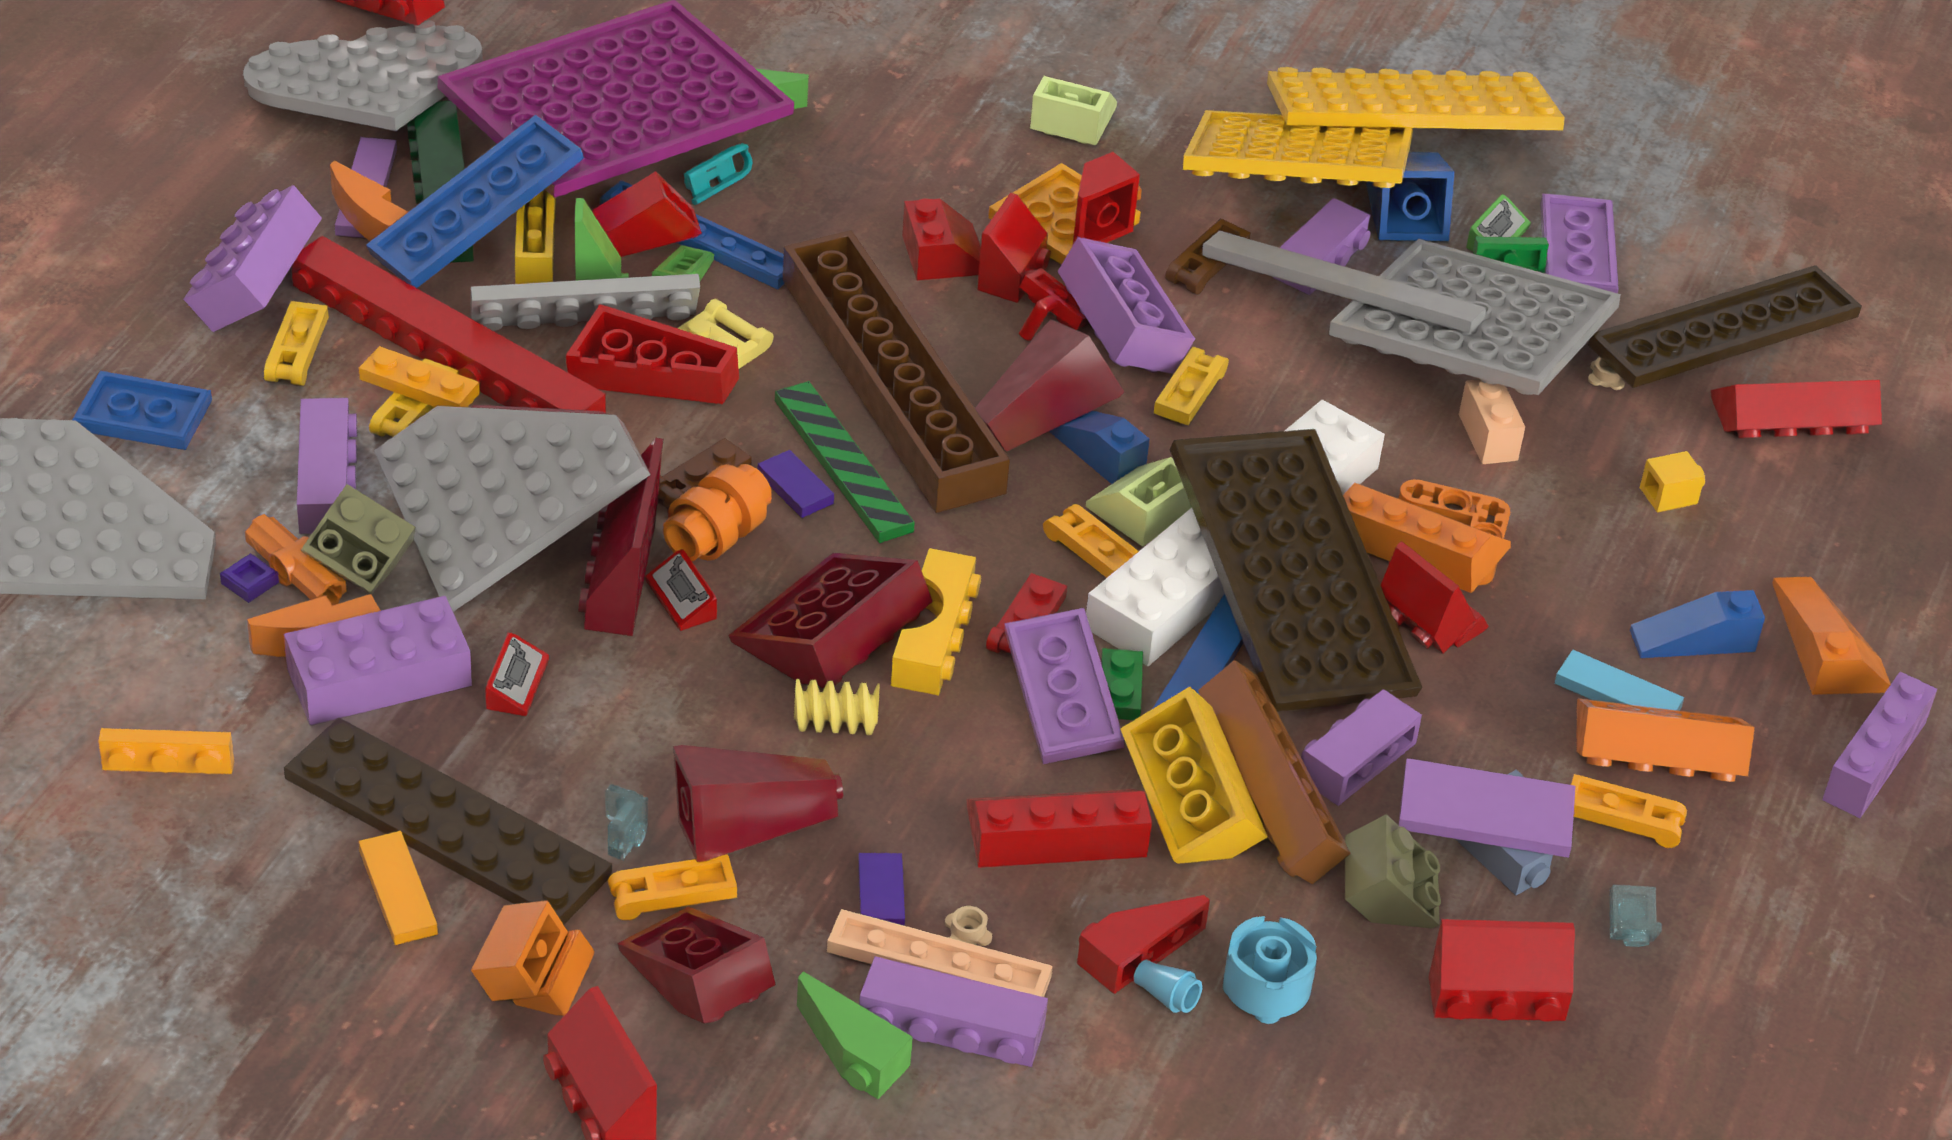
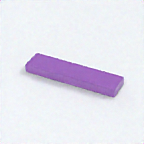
(374, 161)

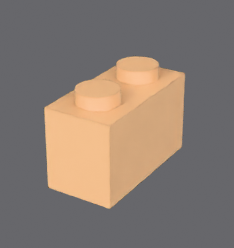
(1491, 421)

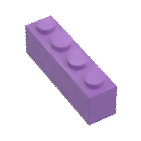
(324, 457)
(1879, 744)
(956, 1011)

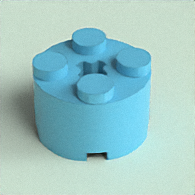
(1270, 968)

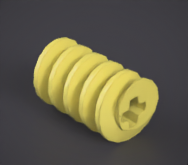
(836, 707)

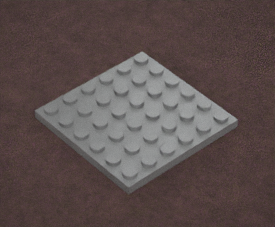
(1528, 328)

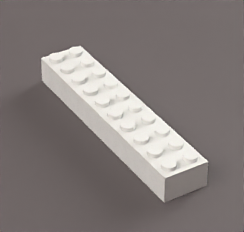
(1173, 578)

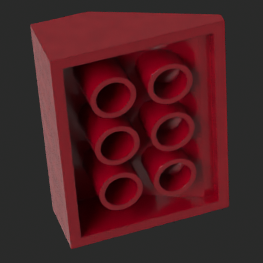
(622, 553)
(835, 616)

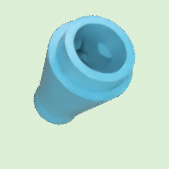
(1171, 986)

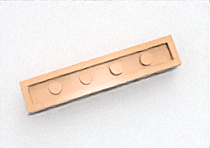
(865, 937)

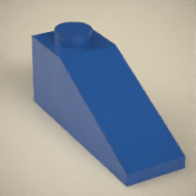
(1105, 443)
(1704, 626)

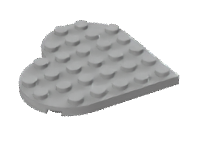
(365, 81)

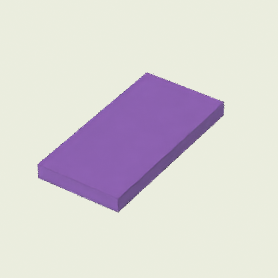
(1580, 240)
(1064, 686)
(1487, 807)

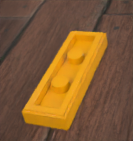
(398, 888)

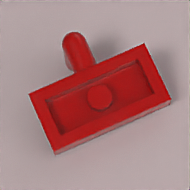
(1049, 296)

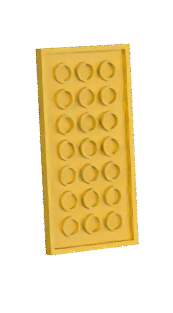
(1413, 99)

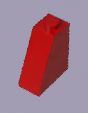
(647, 217)

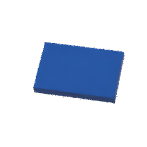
(143, 410)

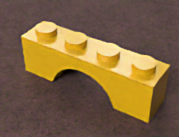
(925, 652)

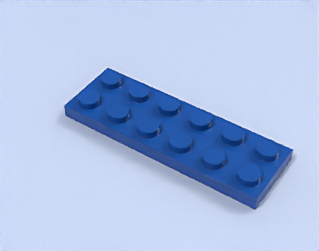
(475, 201)

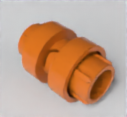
(717, 512)

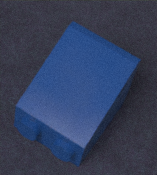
(1419, 204)

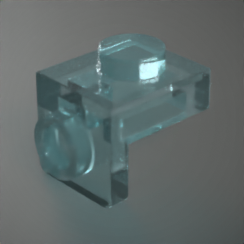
(629, 820)
(1633, 915)

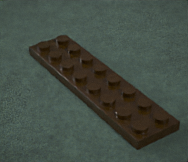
(1724, 326)
(447, 820)

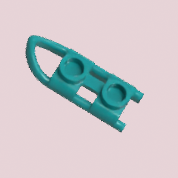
(718, 166)

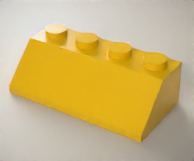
(1193, 780)

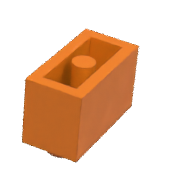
(519, 951)

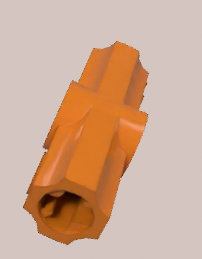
(293, 566)

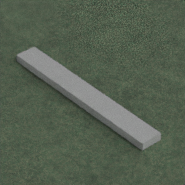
(1344, 282)

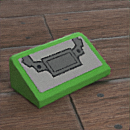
(1499, 220)

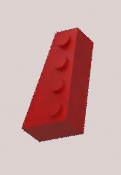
(651, 359)

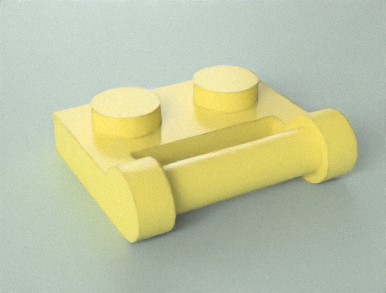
(715, 312)

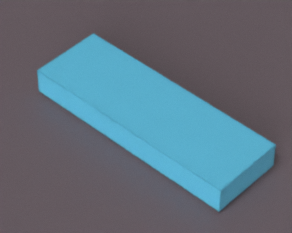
(1609, 684)

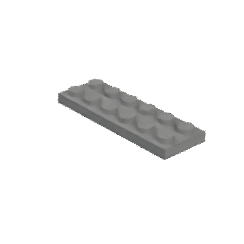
(576, 301)

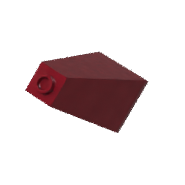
(1048, 386)
(749, 797)

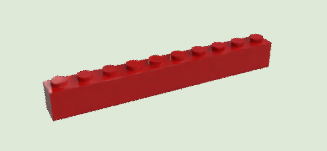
(437, 331)

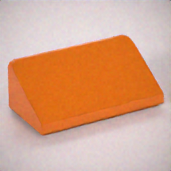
(563, 977)

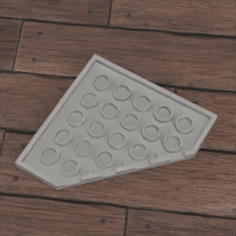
(502, 486)
(90, 521)

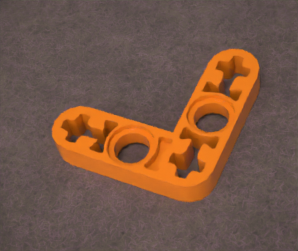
(1474, 512)

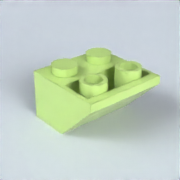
(1071, 110)
(1143, 501)

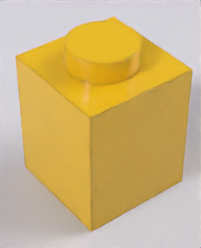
(1672, 481)

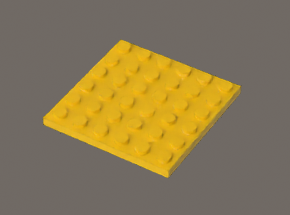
(1269, 147)

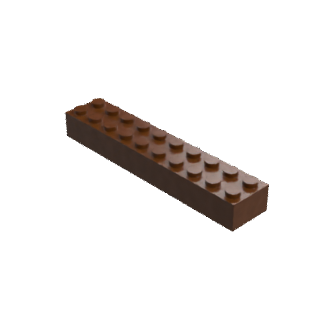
(895, 371)

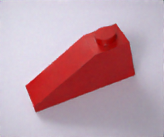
(1127, 937)

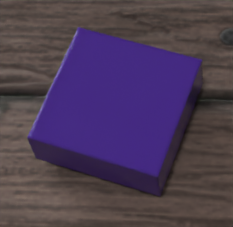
(249, 578)

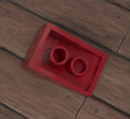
(701, 963)

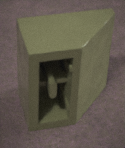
(359, 539)
(1391, 876)

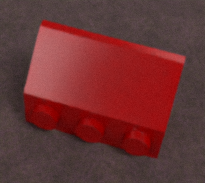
(1502, 970)
(601, 1072)

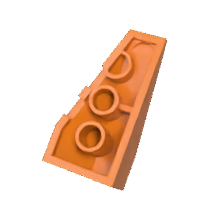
(1826, 642)

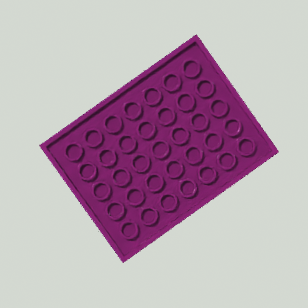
(621, 92)

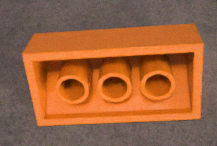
(1448, 545)
(1663, 738)

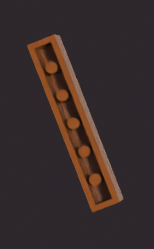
(1275, 775)

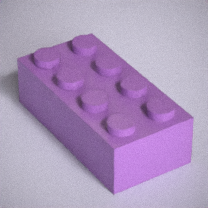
(252, 258)
(1125, 306)
(377, 660)

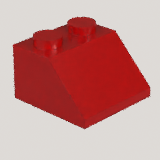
(1106, 199)
(939, 240)
(1010, 249)
(1425, 600)

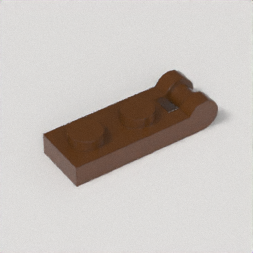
(1192, 258)
(695, 469)

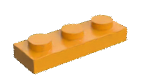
(418, 379)
(166, 751)

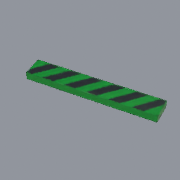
(844, 462)

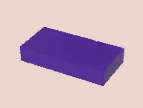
(796, 483)
(882, 886)

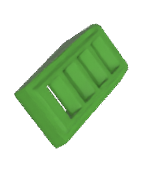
(685, 261)

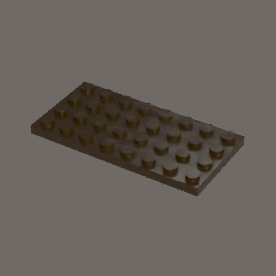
(1294, 569)

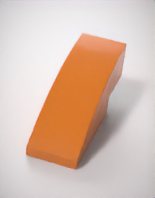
(363, 201)
(268, 629)

